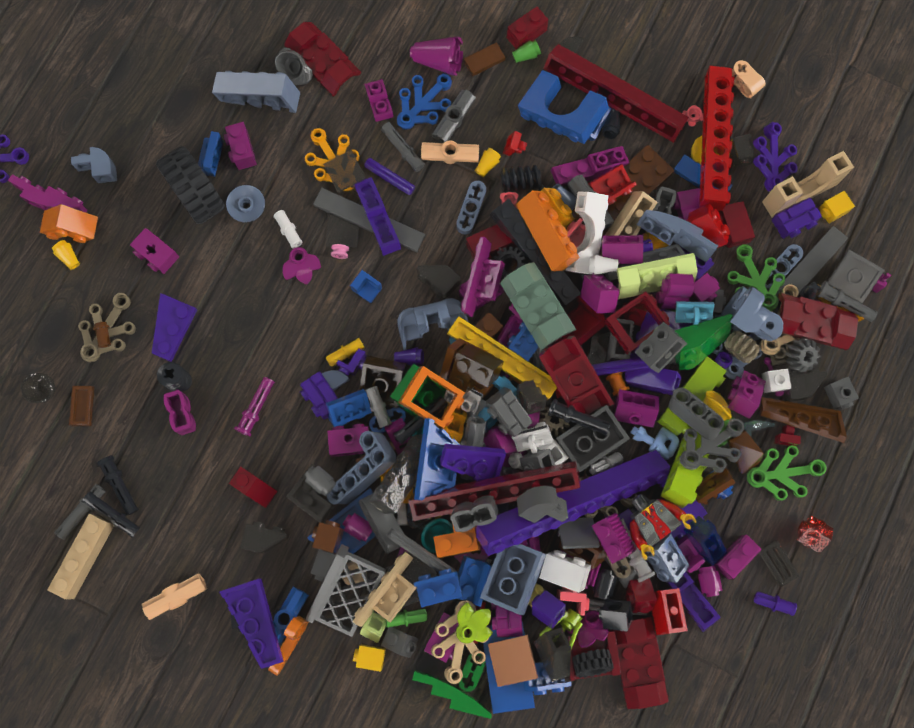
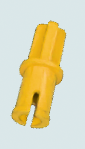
(344, 352)

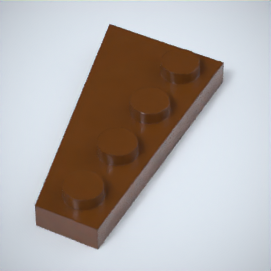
(806, 417)

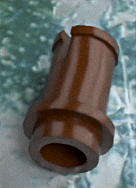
(102, 334)

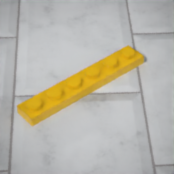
(513, 363)

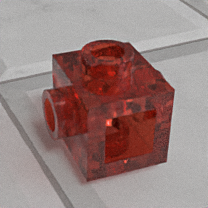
(815, 534)

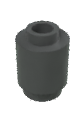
(320, 480)

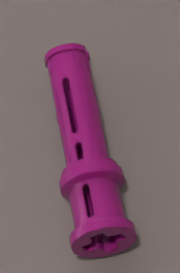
(266, 385)

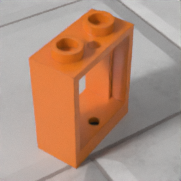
(415, 384)

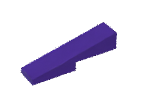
(377, 216)
(695, 602)

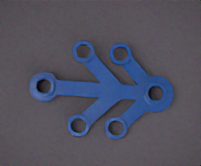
(424, 103)

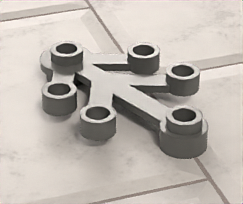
(710, 447)

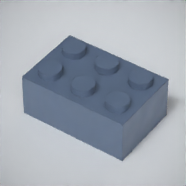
(513, 578)

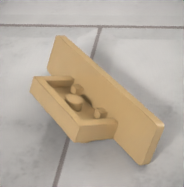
(390, 595)

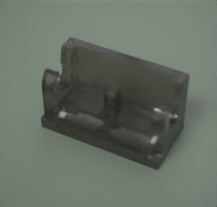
(598, 348)

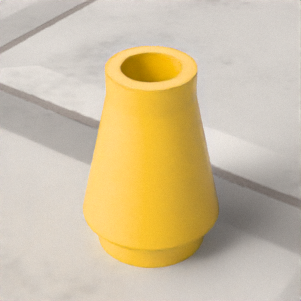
(488, 160)
(65, 253)

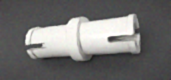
(288, 229)

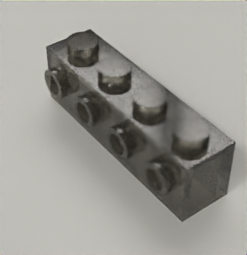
(399, 479)

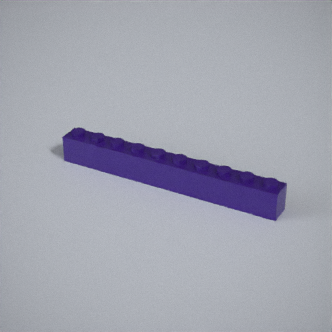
(593, 494)

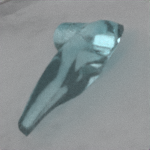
(756, 425)

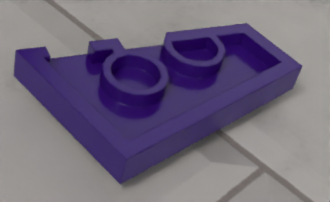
(171, 326)
(474, 461)

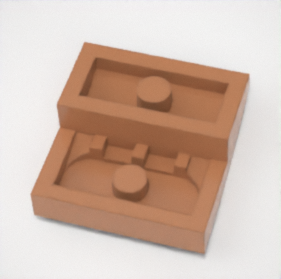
(512, 661)

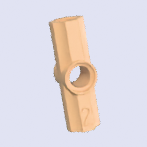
(438, 151)
(174, 596)

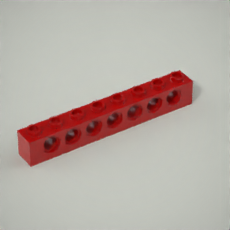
(716, 107)

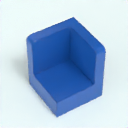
(366, 286)

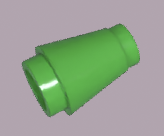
(527, 51)

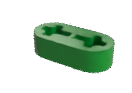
(476, 673)

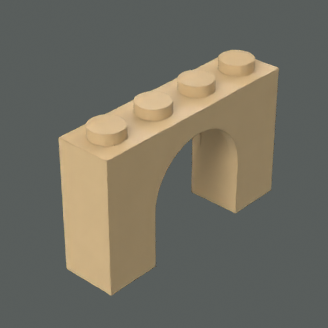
(792, 192)

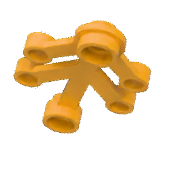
(328, 152)

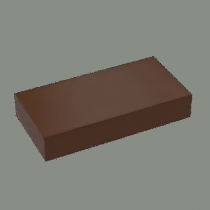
(484, 59)
(81, 406)

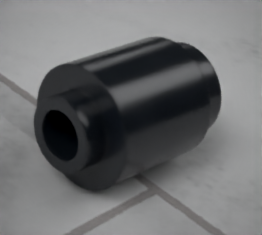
(604, 584)

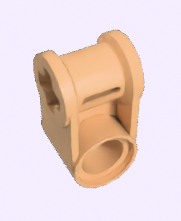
(747, 80)

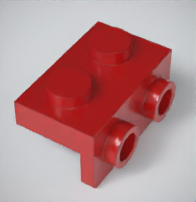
(613, 183)

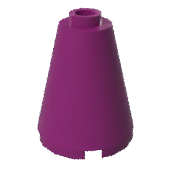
(439, 54)

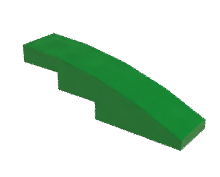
(459, 699)

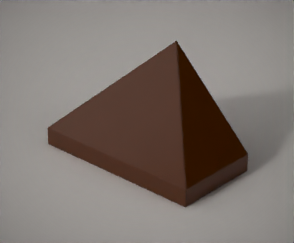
(750, 452)

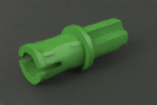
(408, 617)

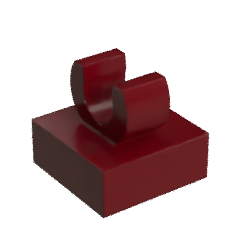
(787, 437)

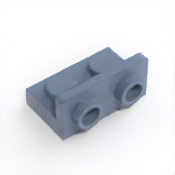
(668, 560)

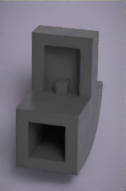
(540, 502)

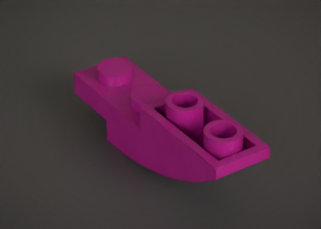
(590, 167)
(44, 198)

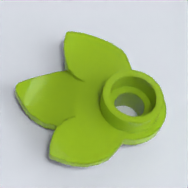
(475, 622)

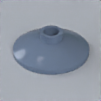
(245, 195)

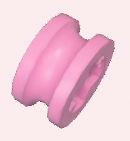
(339, 251)

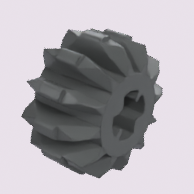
(802, 354)

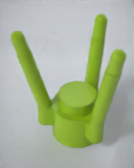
(570, 621)

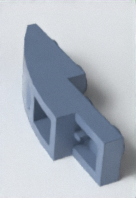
(674, 229)

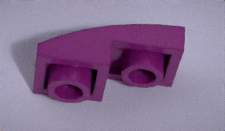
(379, 100)

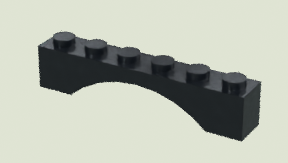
(514, 226)

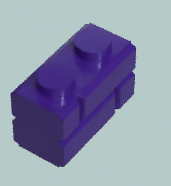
(797, 218)
(319, 393)

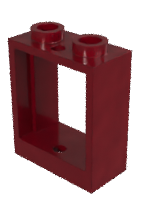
(618, 331)

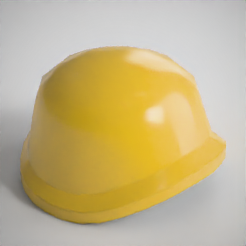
(718, 404)

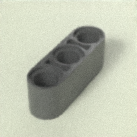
(704, 416)
(380, 524)

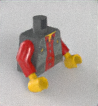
(654, 522)

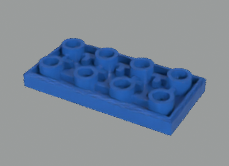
(506, 697)

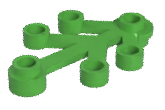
(758, 281)
(783, 474)

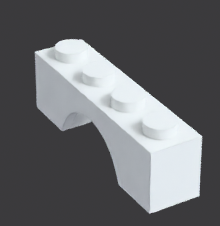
(592, 210)

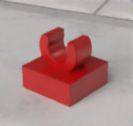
(514, 144)

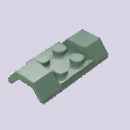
(537, 305)

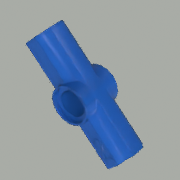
(291, 606)

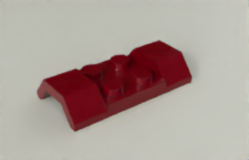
(322, 55)
(817, 321)
(574, 375)
(641, 665)

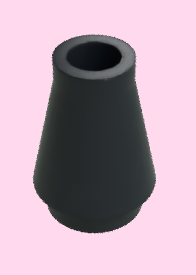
(611, 126)

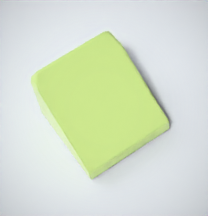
(374, 627)

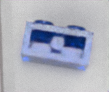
(706, 540)

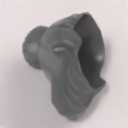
(293, 66)

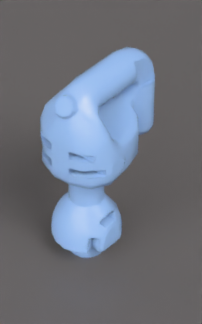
(658, 443)

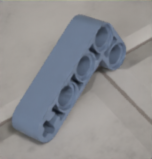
(345, 490)

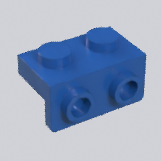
(544, 683)

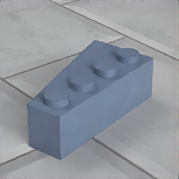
(257, 89)

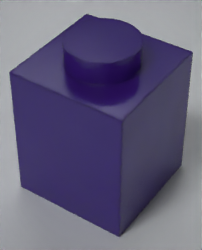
(548, 609)

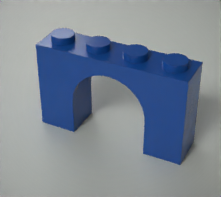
(575, 125)

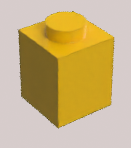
(836, 207)
(369, 657)

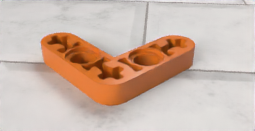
(293, 634)

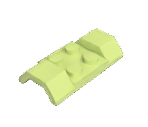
(648, 276)

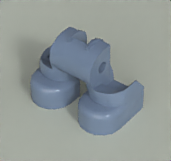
(752, 316)
(415, 321)

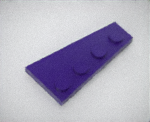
(253, 616)

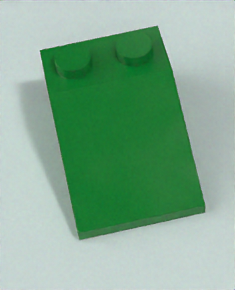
(702, 340)

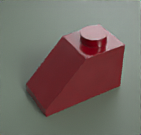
(253, 487)

